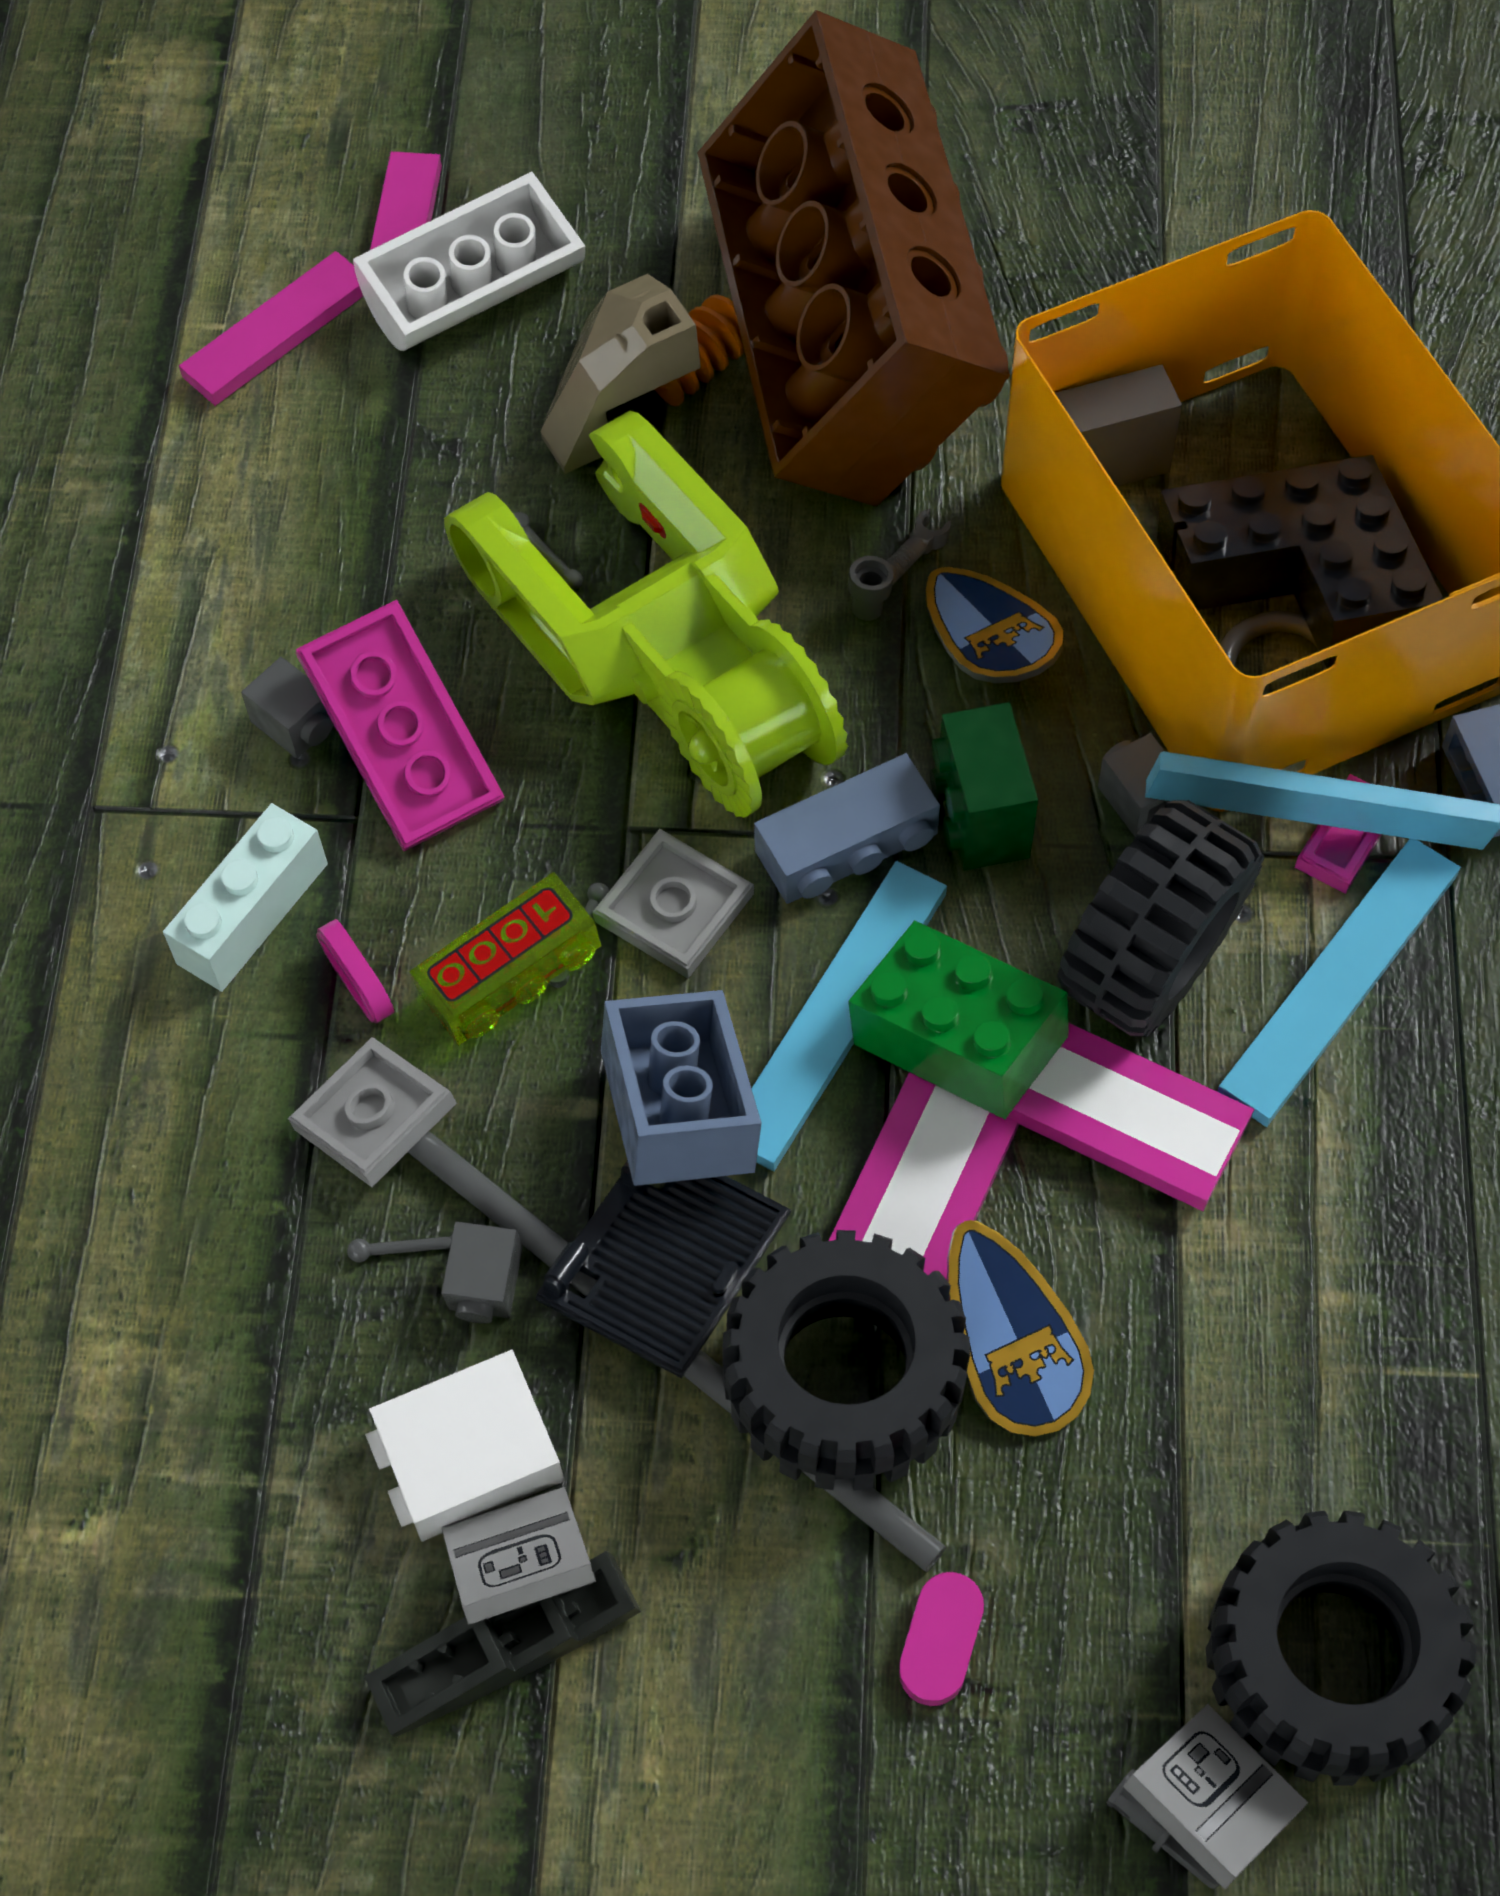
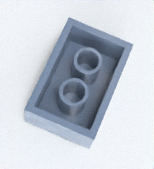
(679, 1087)

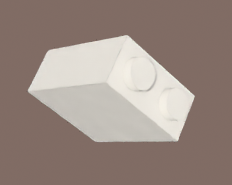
(463, 1446)

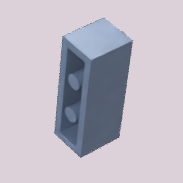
(847, 829)

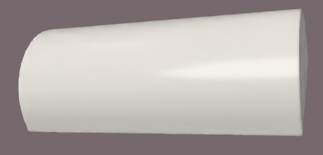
(466, 261)

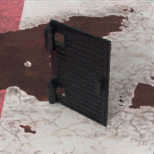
(662, 1262)

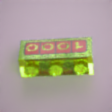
(506, 959)

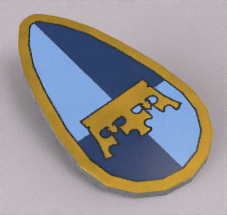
(991, 627)
(1025, 1349)

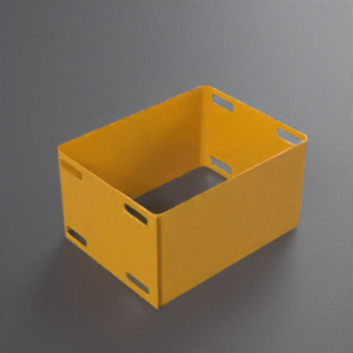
(1379, 397)

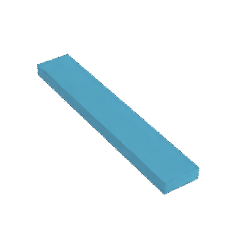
(1323, 800)
(1339, 980)
(823, 1028)

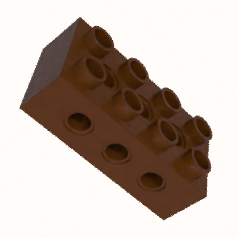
(850, 263)

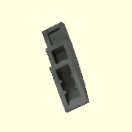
(489, 1654)

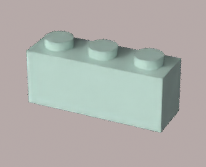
(246, 897)

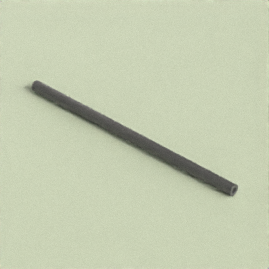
(704, 1371)

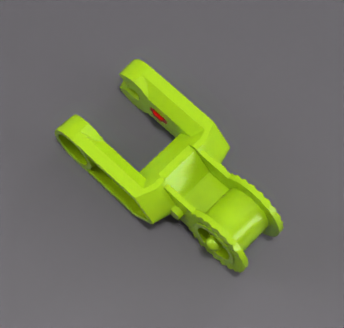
(677, 638)

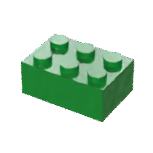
(959, 1018)

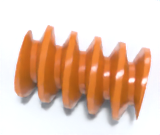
(717, 340)

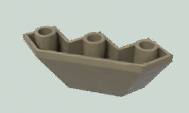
(625, 349)

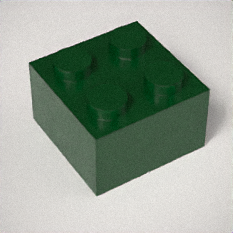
(984, 786)

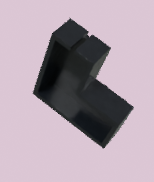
(1303, 532)

